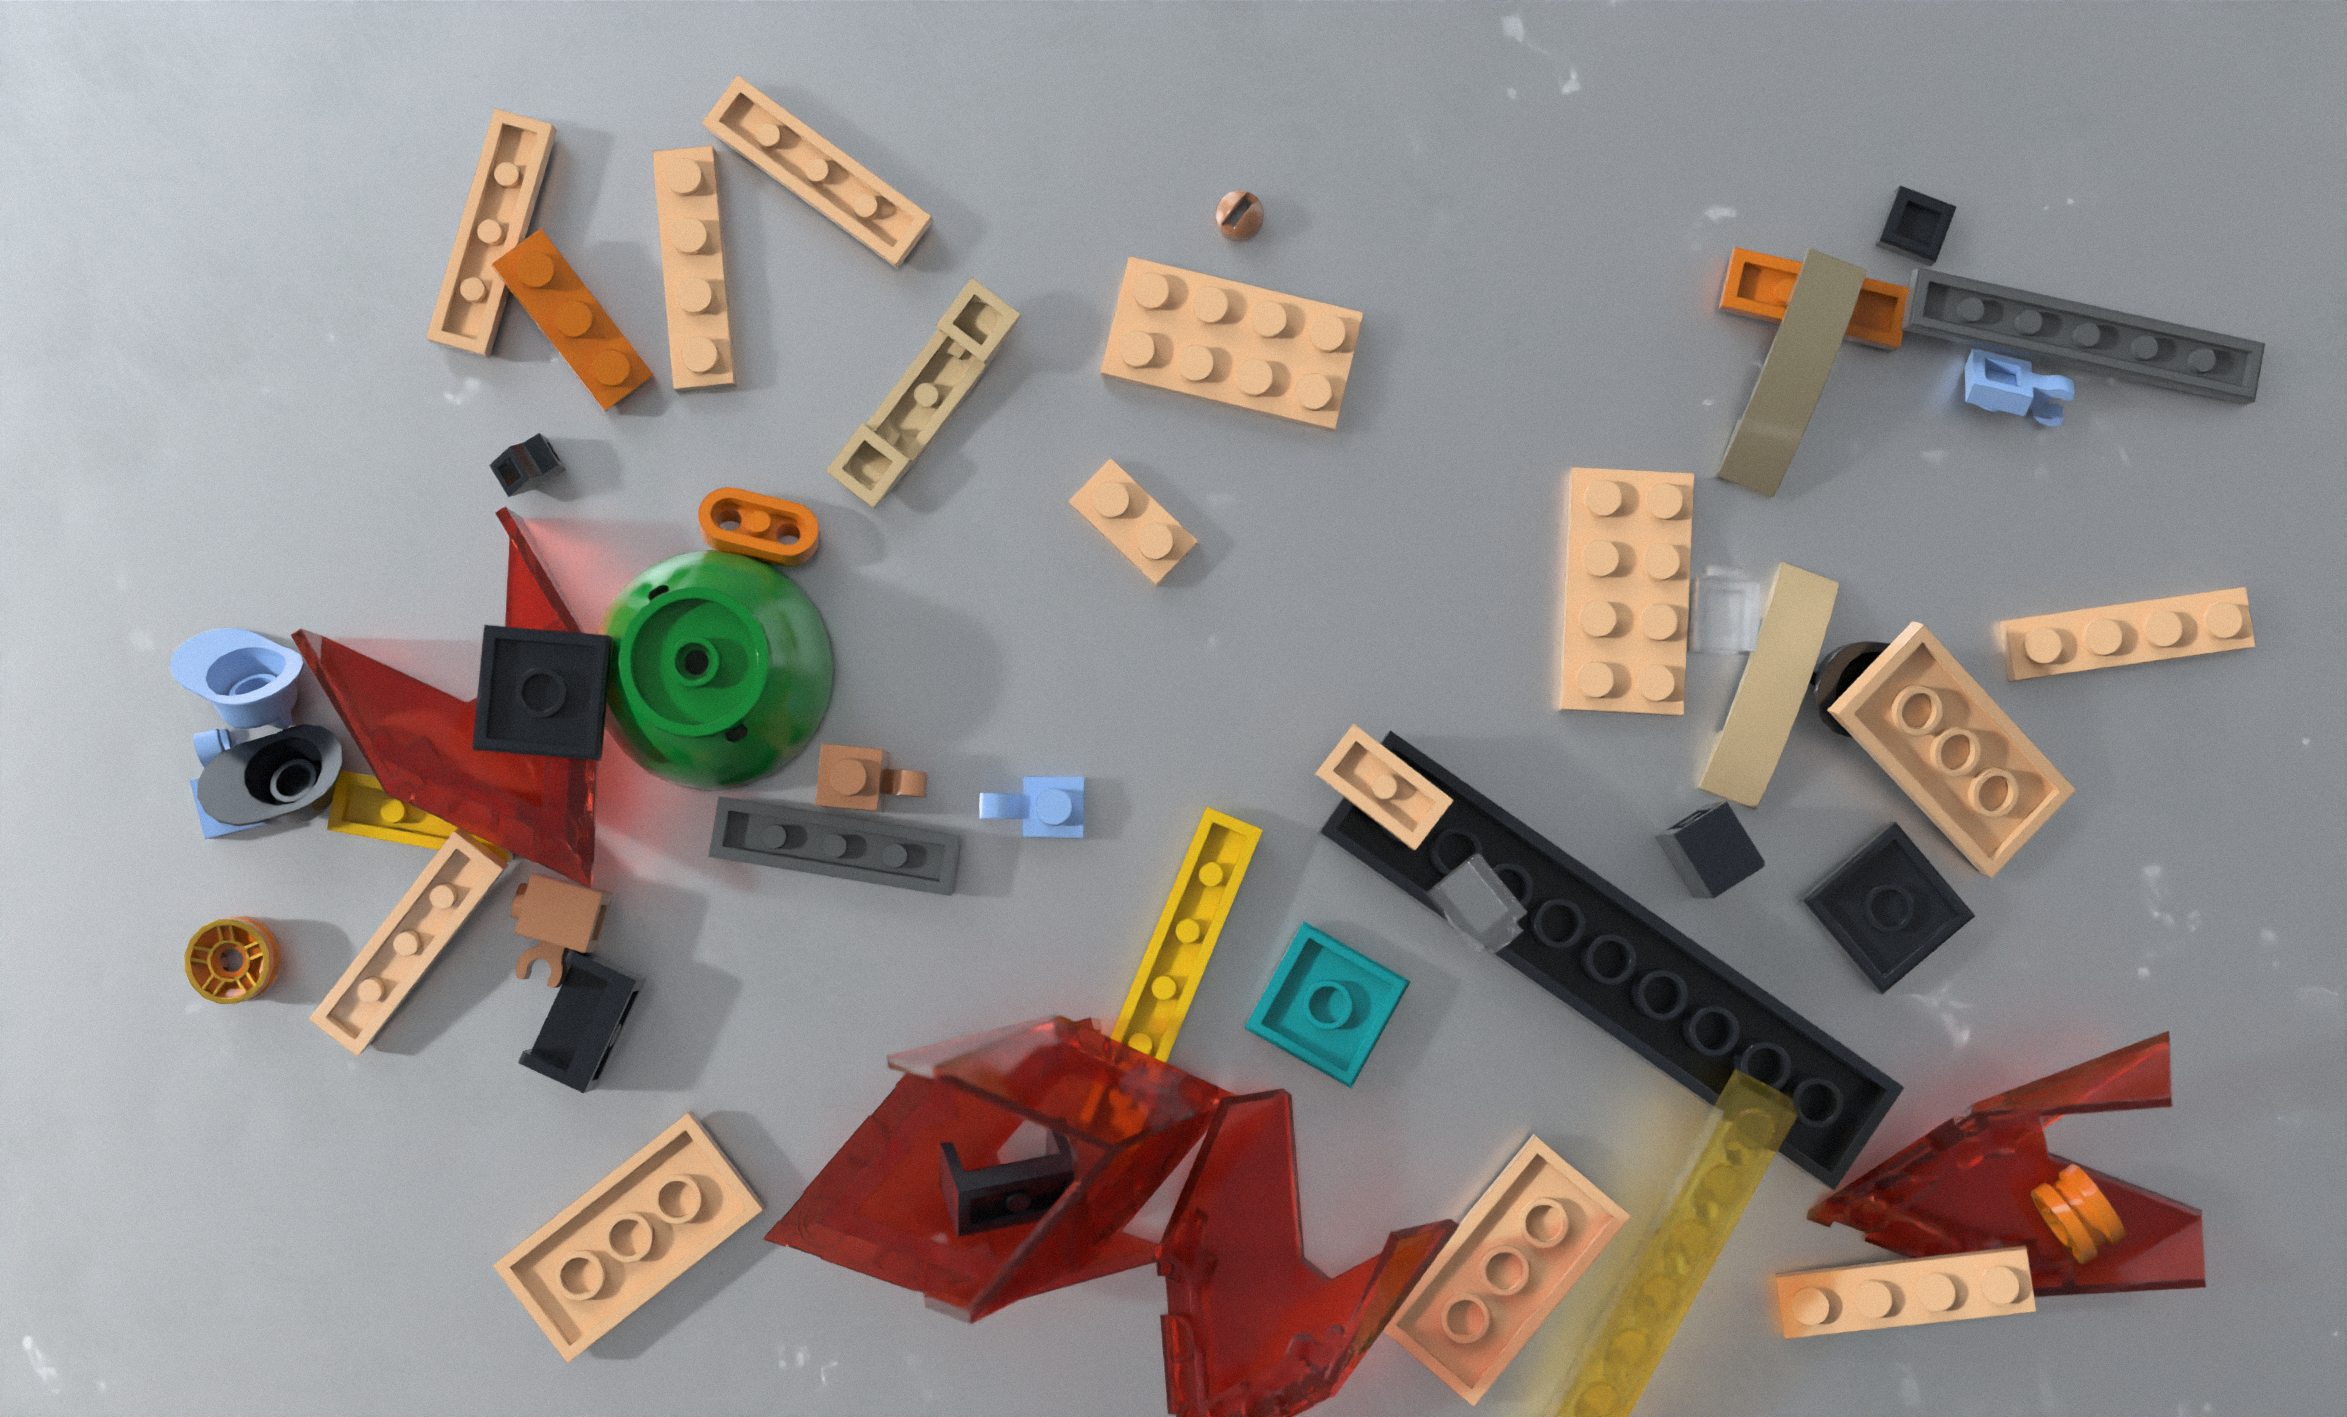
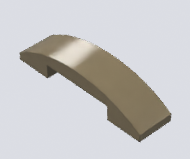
(1793, 373)

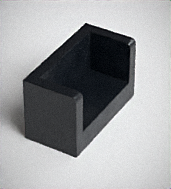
(1710, 850)
(584, 1022)
(1004, 1192)

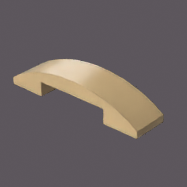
(926, 394)
(1771, 686)

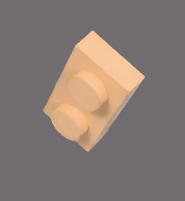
(1133, 522)
(1384, 787)

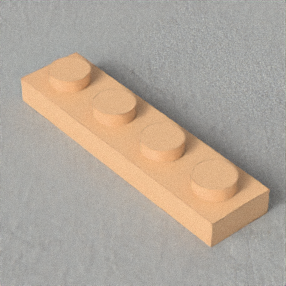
(817, 171)
(491, 226)
(694, 269)
(2127, 634)
(408, 941)
(1905, 1292)

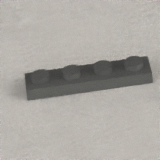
(835, 846)

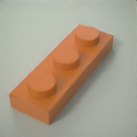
(1761, 284)
(572, 320)

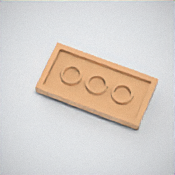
(1231, 344)
(1626, 591)
(1951, 749)
(629, 1236)
(1505, 1269)

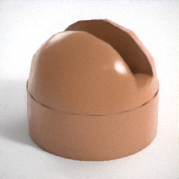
(1248, 224)

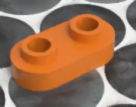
(761, 523)

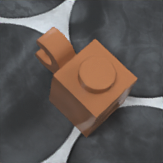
(861, 779)
(562, 918)

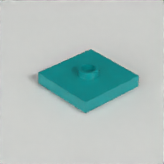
(1327, 1004)

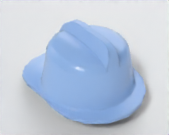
(241, 676)

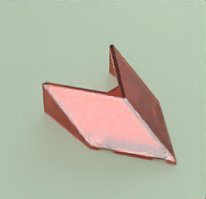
(423, 737)
(1125, 1127)
(1975, 1175)
(883, 1204)
(1247, 1313)

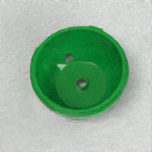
(763, 670)

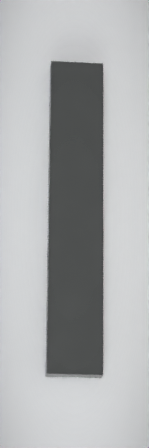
(2082, 336)

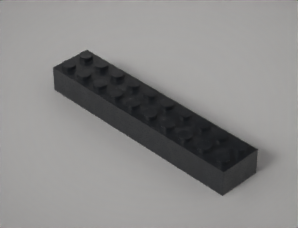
(1633, 971)

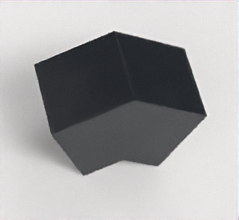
(527, 465)

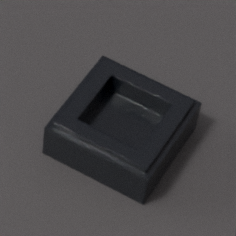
(1915, 225)

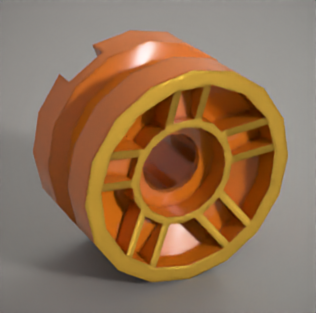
(208, 965)
(2078, 1213)

